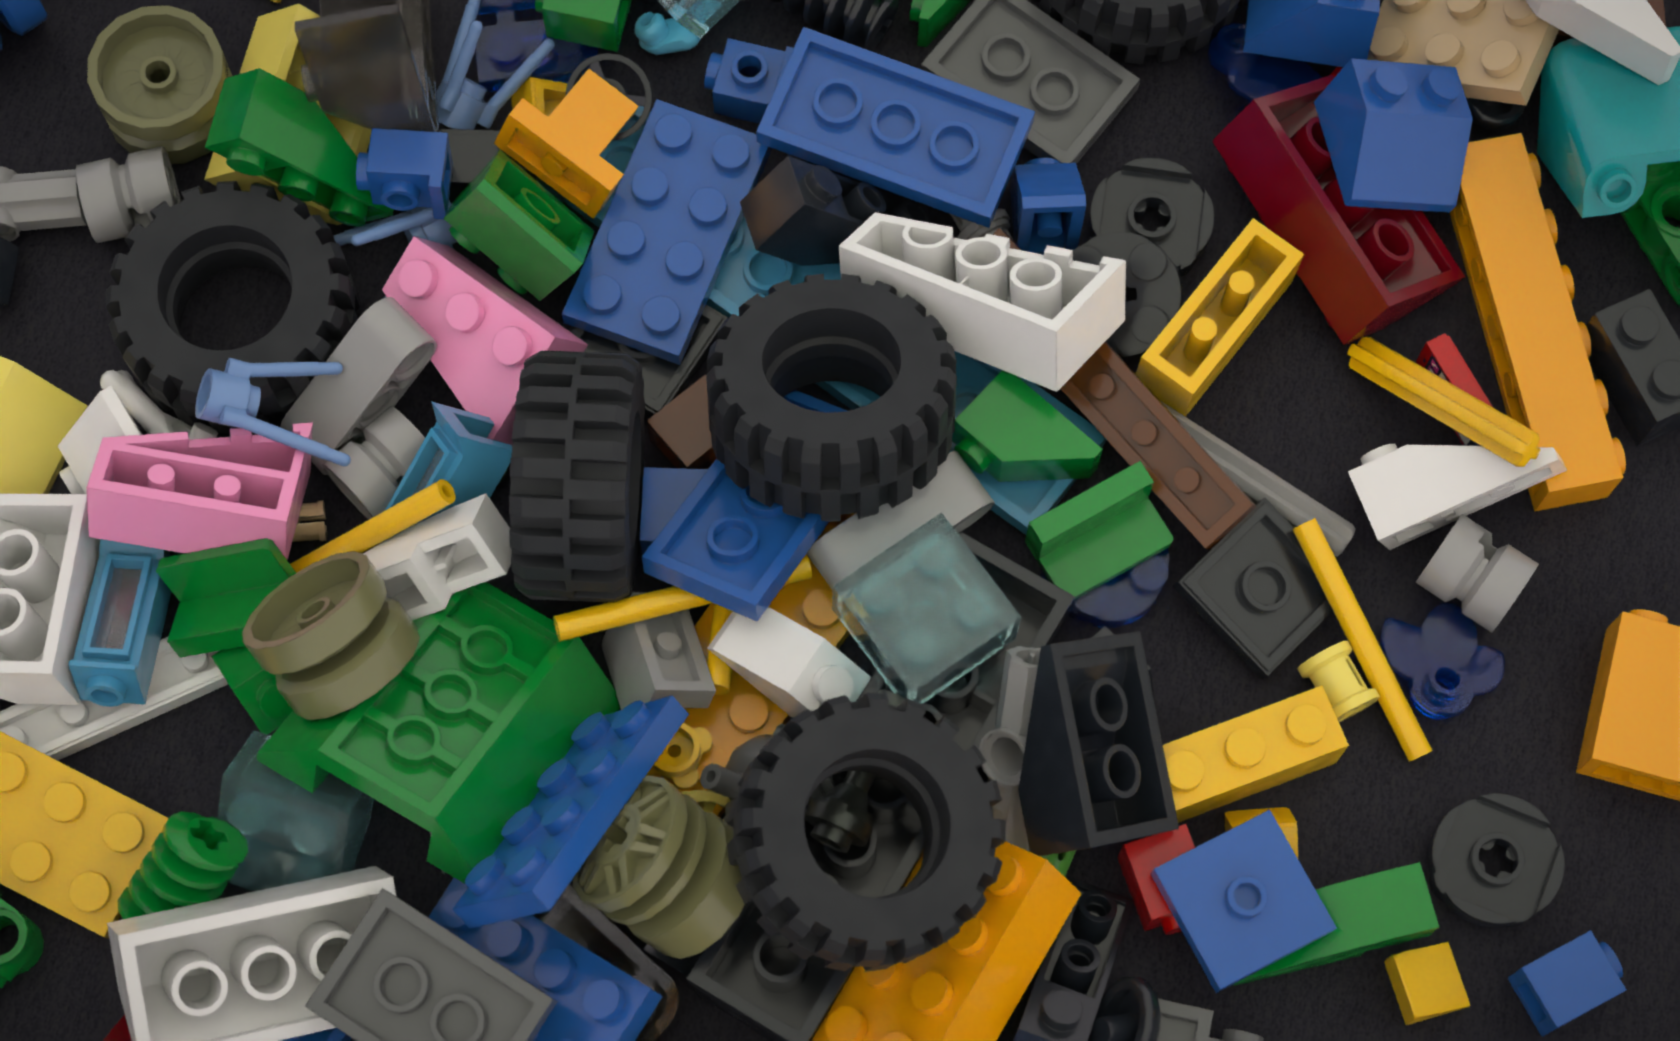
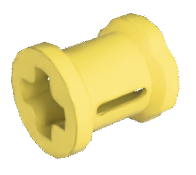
(1340, 680)

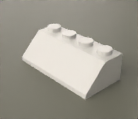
(239, 961)

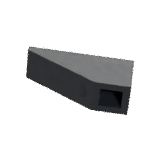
(809, 211)
(1076, 968)

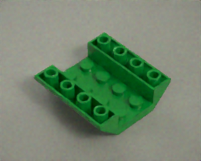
(459, 726)

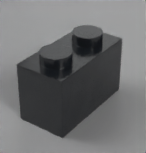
(1639, 365)

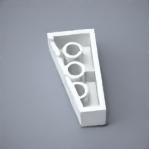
(994, 301)

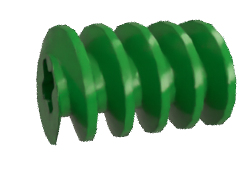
(186, 865)

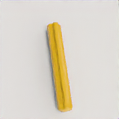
(1444, 402)

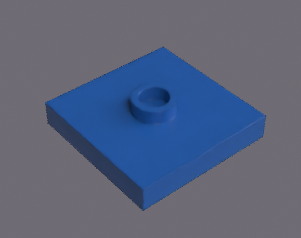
(1243, 901)

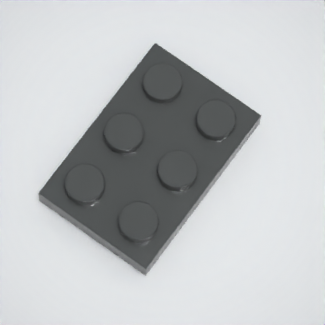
(1040, 65)
(423, 983)

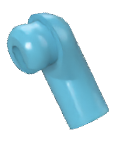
(663, 35)

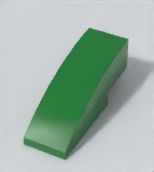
(1368, 915)

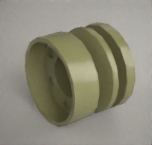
(664, 871)

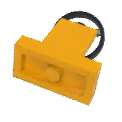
(569, 142)

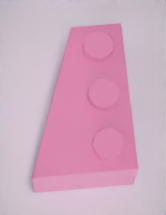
(478, 328)
(197, 491)

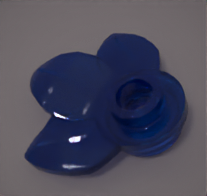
(1251, 73)
(1442, 652)

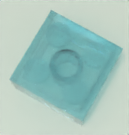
(925, 611)

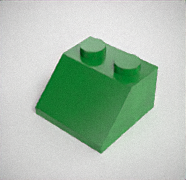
(519, 228)

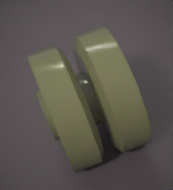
(158, 80)
(331, 635)

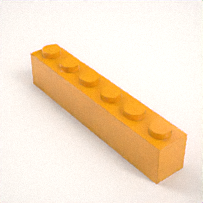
(1531, 321)

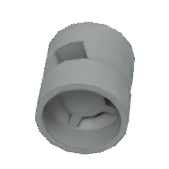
(122, 195)
(377, 463)
(1477, 573)

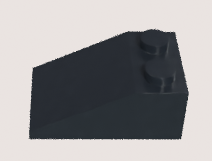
(1093, 749)

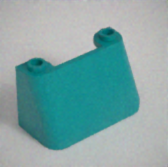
(1604, 126)

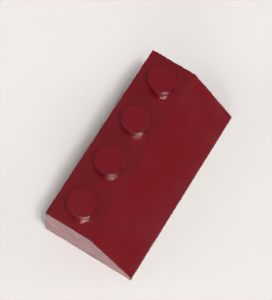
(1357, 261)

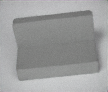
(658, 661)

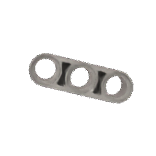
(379, 364)
(857, 541)

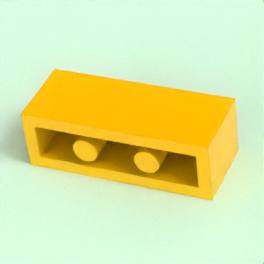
(1219, 317)
(1253, 752)

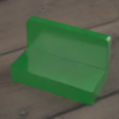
(1099, 533)
(220, 592)

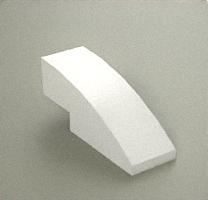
(444, 556)

